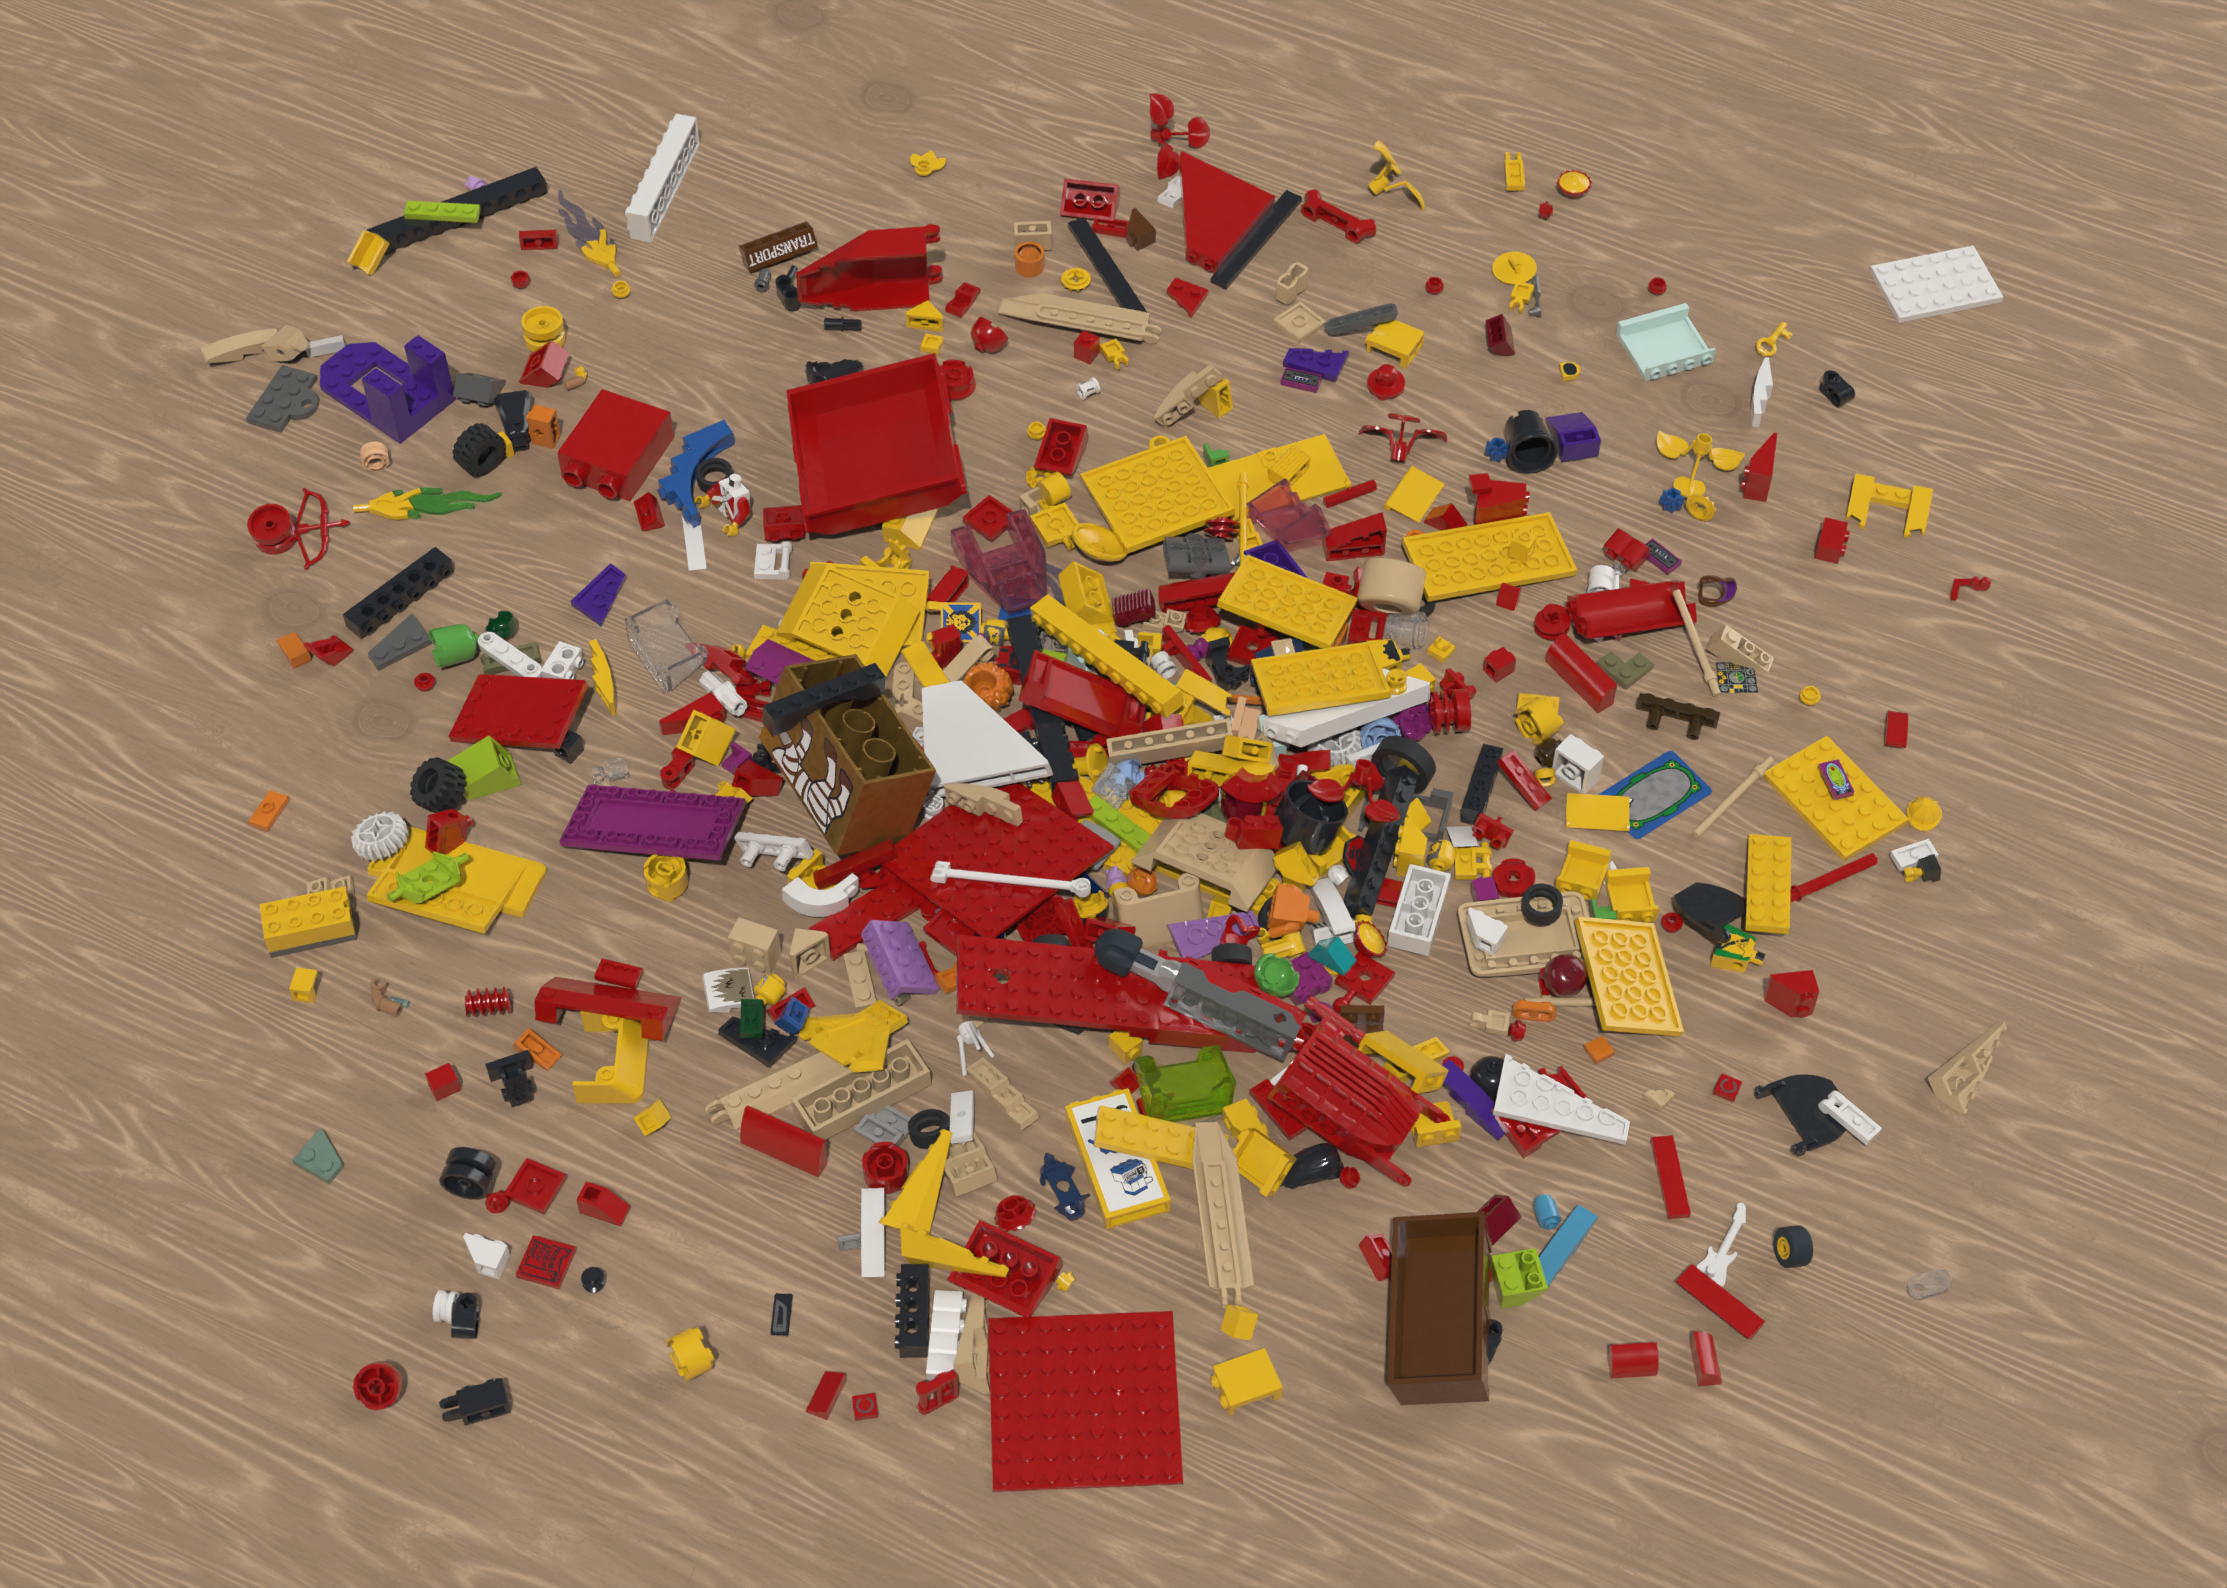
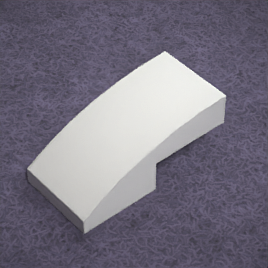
(1174, 190)

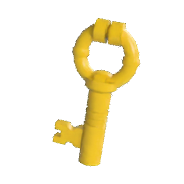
(1771, 341)

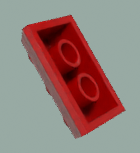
(1089, 199)

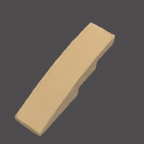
(236, 346)
(1001, 1093)

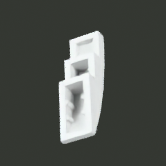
(1761, 392)
(1332, 906)
(872, 1233)

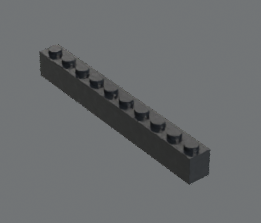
(490, 197)
(1046, 726)

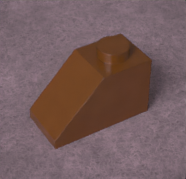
(1140, 231)

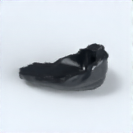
(824, 371)
(1314, 1165)

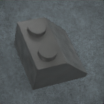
(477, 387)

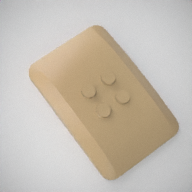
(1527, 945)

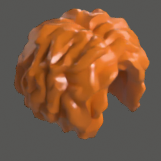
(990, 684)

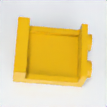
(1396, 340)
(1334, 856)
(1584, 870)
(1631, 894)
(1262, 1161)
(1246, 1380)

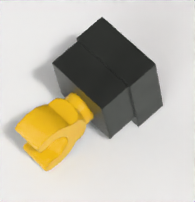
(1927, 868)

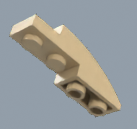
(1182, 396)
(981, 798)

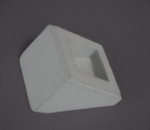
(849, 1241)

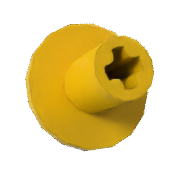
(1093, 763)

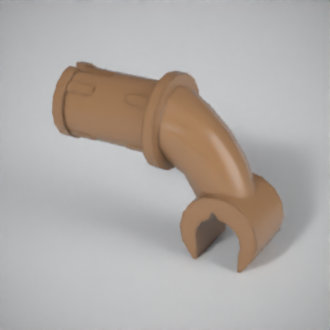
(380, 1000)

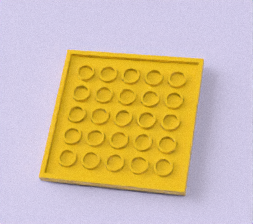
(1156, 494)

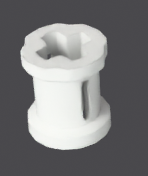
(1087, 388)

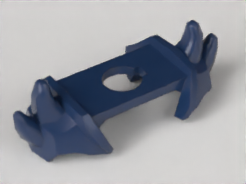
(1070, 1202)

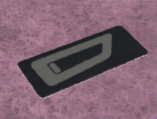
(781, 1314)

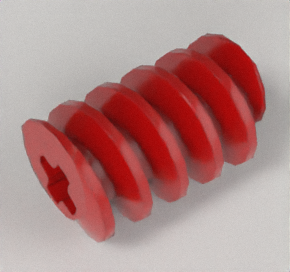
(488, 1002)

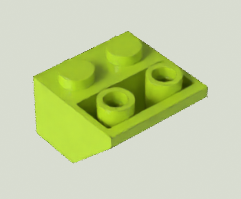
(1517, 1277)

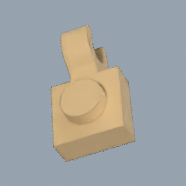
(1494, 1021)

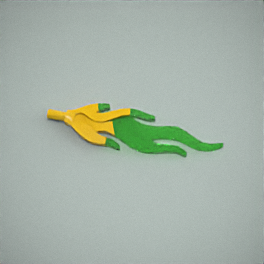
(427, 500)

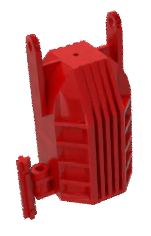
(1350, 1095)

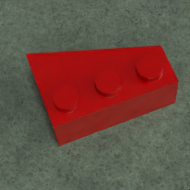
(1357, 539)

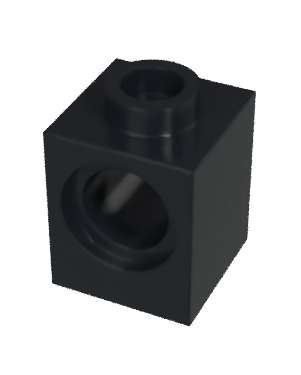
(570, 747)

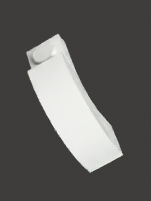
(819, 902)

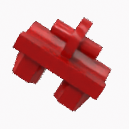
(1456, 681)
(1492, 830)

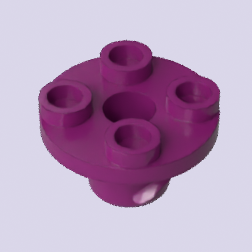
(1413, 722)

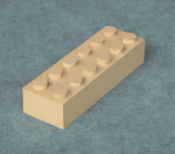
(850, 1095)

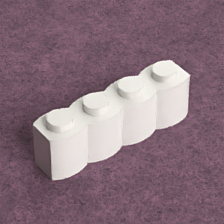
(945, 1331)

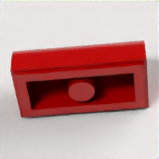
(538, 239)

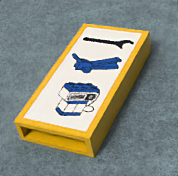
(1122, 1184)

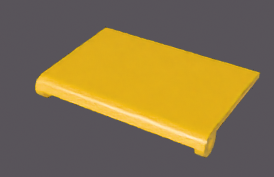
(1414, 494)
(1597, 812)

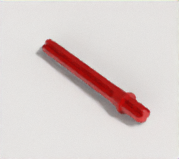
(1832, 877)

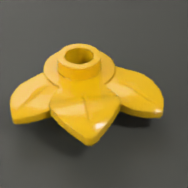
(927, 163)

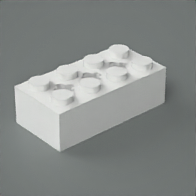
(1419, 910)

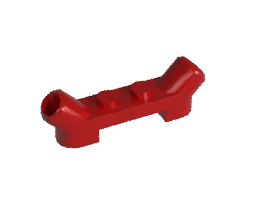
(1353, 227)

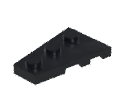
(764, 1050)

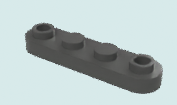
(1361, 319)

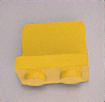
(806, 869)
(1429, 1133)

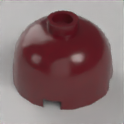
(1236, 808)
(1565, 975)

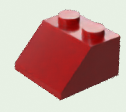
(545, 366)
(1793, 992)

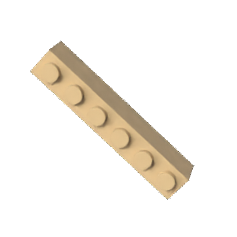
(1170, 742)

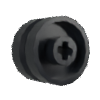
(468, 1173)

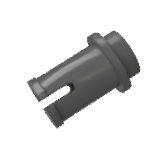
(761, 284)

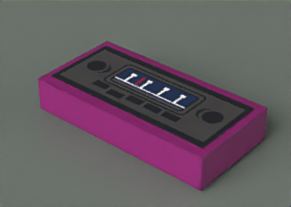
(1301, 380)
(1662, 557)

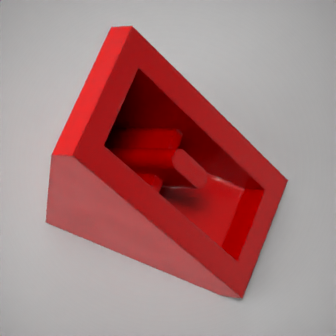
(1445, 518)
(1159, 722)

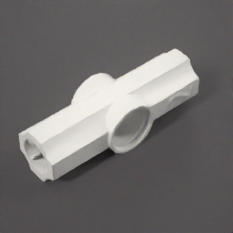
(724, 693)

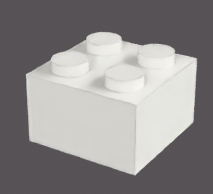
(1577, 764)

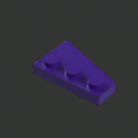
(1322, 363)
(600, 594)

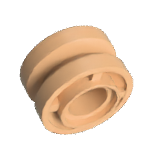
(374, 456)

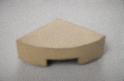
(1659, 1098)

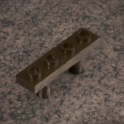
(1670, 708)

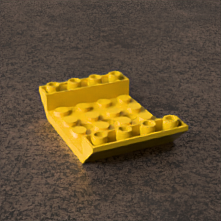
(873, 632)

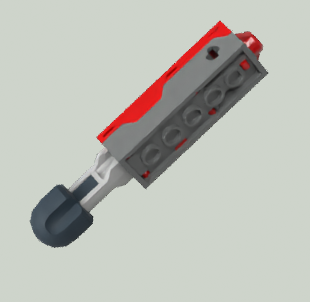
(1209, 995)

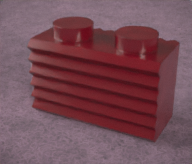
(1133, 607)

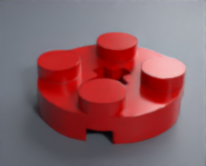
(1510, 888)

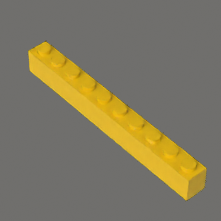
(1107, 656)

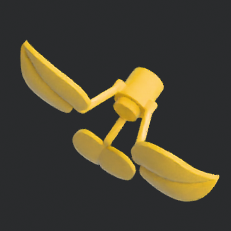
(1381, 181)
(1722, 458)

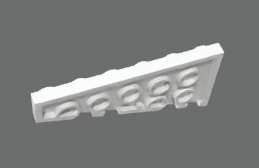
(1547, 1103)

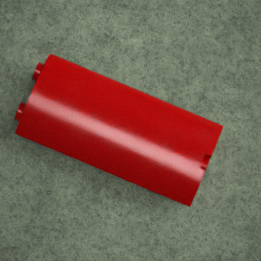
(1628, 609)

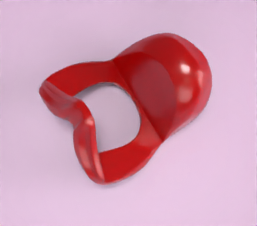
(1230, 936)

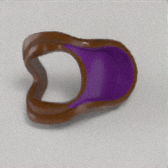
(1729, 589)

